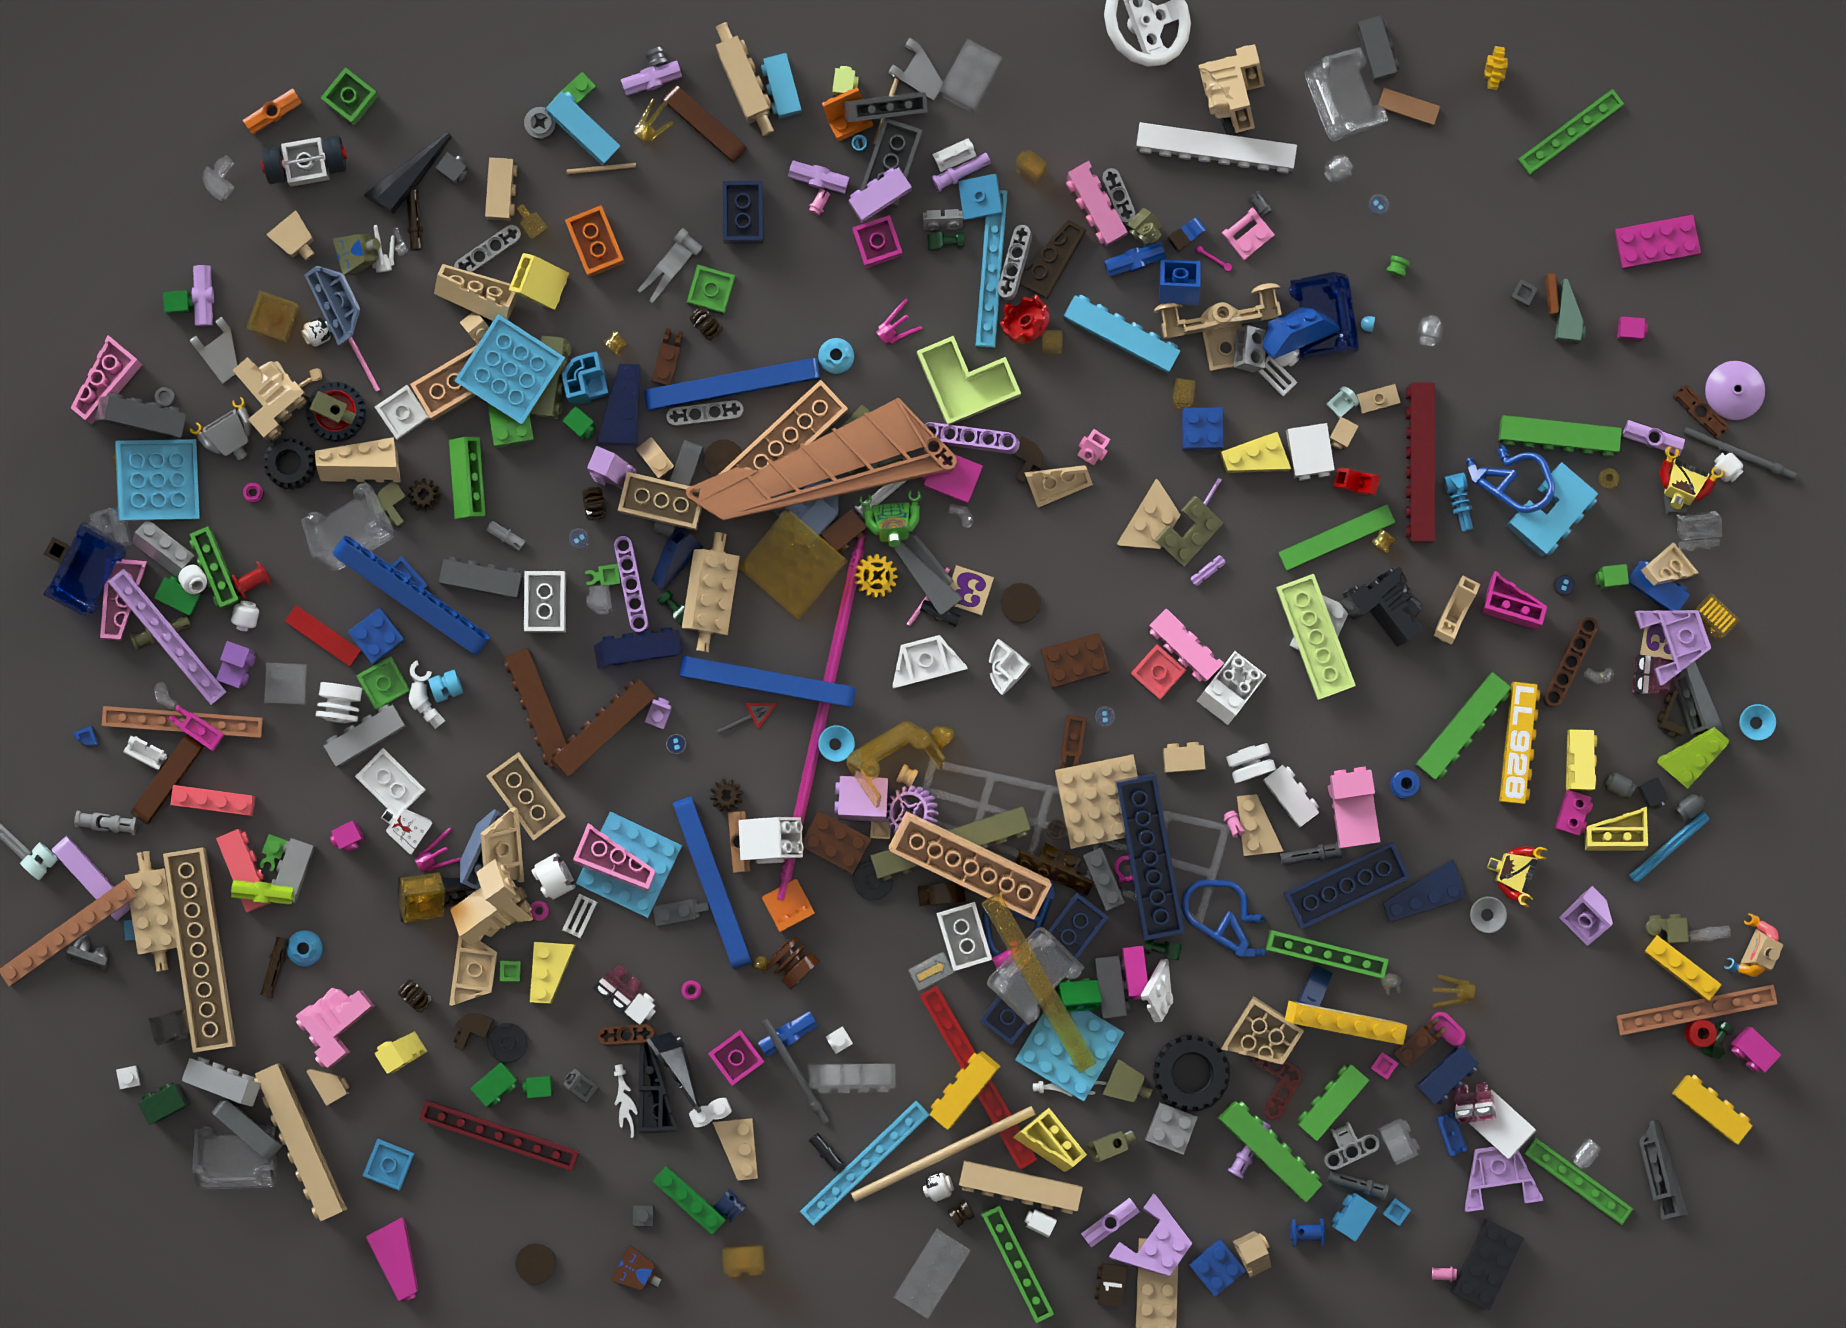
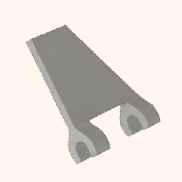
(919, 73)
(219, 353)

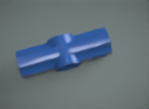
(1134, 259)
(789, 1033)

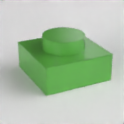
(510, 971)

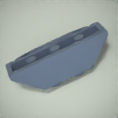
(335, 301)
(817, 513)
(472, 857)

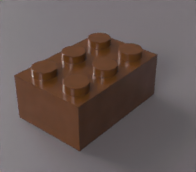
(1075, 660)
(836, 842)

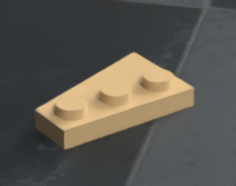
(1057, 483)
(1669, 567)
(1259, 834)
(739, 1145)

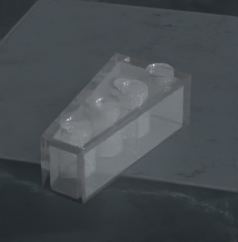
(851, 1077)

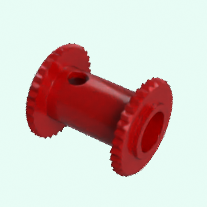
(251, 580)
(1707, 1039)

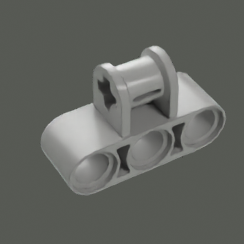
(1345, 1141)

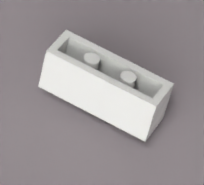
(1291, 795)

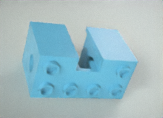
(1570, 500)

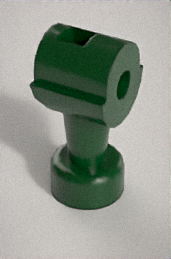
(938, 240)
(678, 611)
(1169, 949)
(1716, 1049)

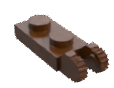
(667, 359)
(1073, 739)
(1418, 1043)

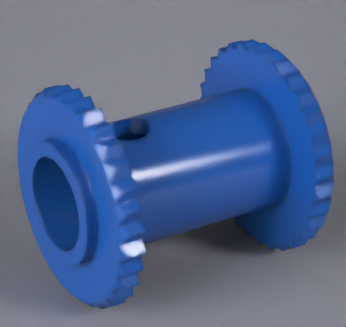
(1412, 788)
(1310, 1232)

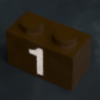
(1112, 1284)

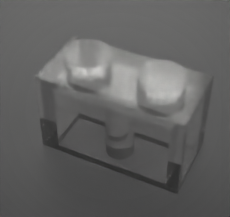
(1398, 1141)

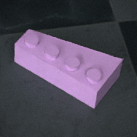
(608, 468)

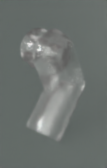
(1601, 677)
(162, 696)

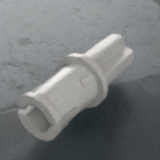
(505, 535)

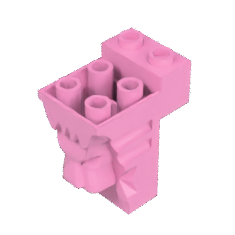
(1354, 807)
(329, 1019)

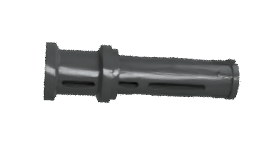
(1321, 853)
(1368, 1187)

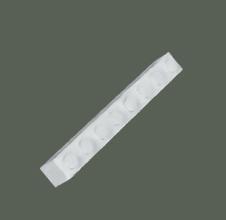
(1217, 147)

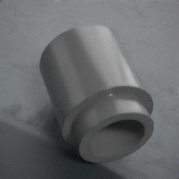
(1619, 785)
(1690, 806)

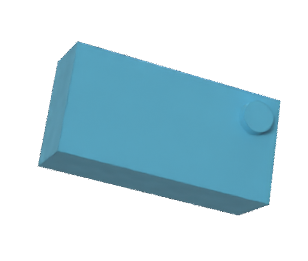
(581, 127)

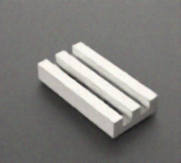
(1288, 387)
(570, 917)

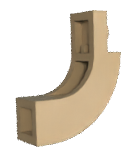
(1456, 609)

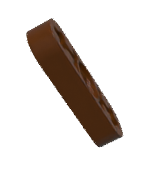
(612, 1041)

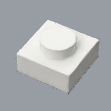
(128, 1077)

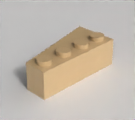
(475, 292)

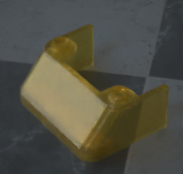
(864, 760)

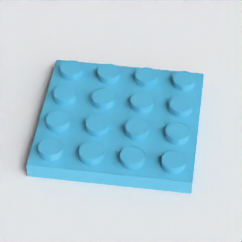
(509, 369)
(157, 480)
(646, 845)
(1048, 1058)

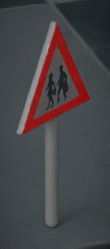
(758, 713)

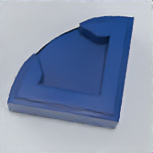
(86, 736)

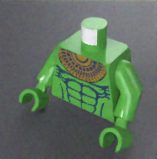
(893, 520)

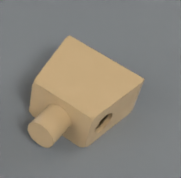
(293, 237)

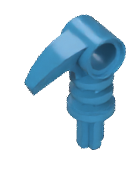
(1456, 485)

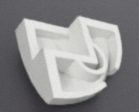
(1006, 666)

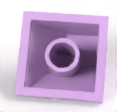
(1588, 916)

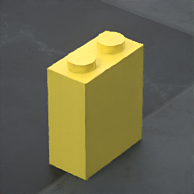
(539, 281)

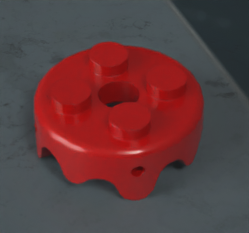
(1016, 318)

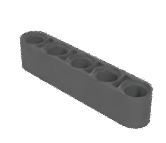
(682, 474)

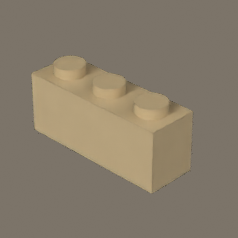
(500, 189)

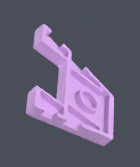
(1684, 637)
(1493, 1169)
(1163, 1247)

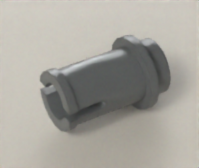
(1260, 204)

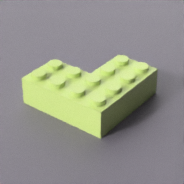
(962, 392)

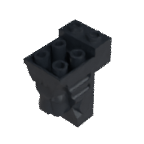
(1389, 603)

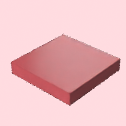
(1158, 672)

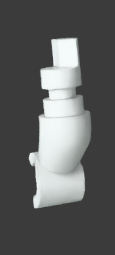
(419, 699)

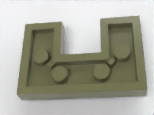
(1186, 547)

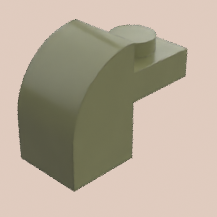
(390, 497)

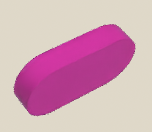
(1455, 1034)

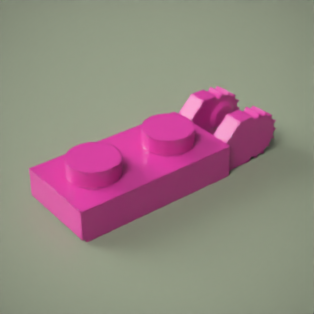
(198, 729)

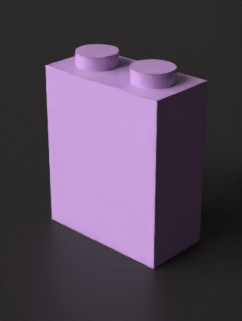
(856, 805)

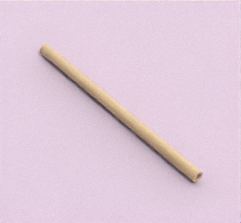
(943, 1153)

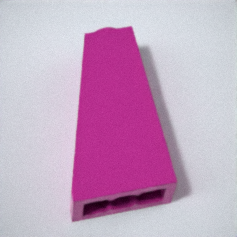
(395, 1257)

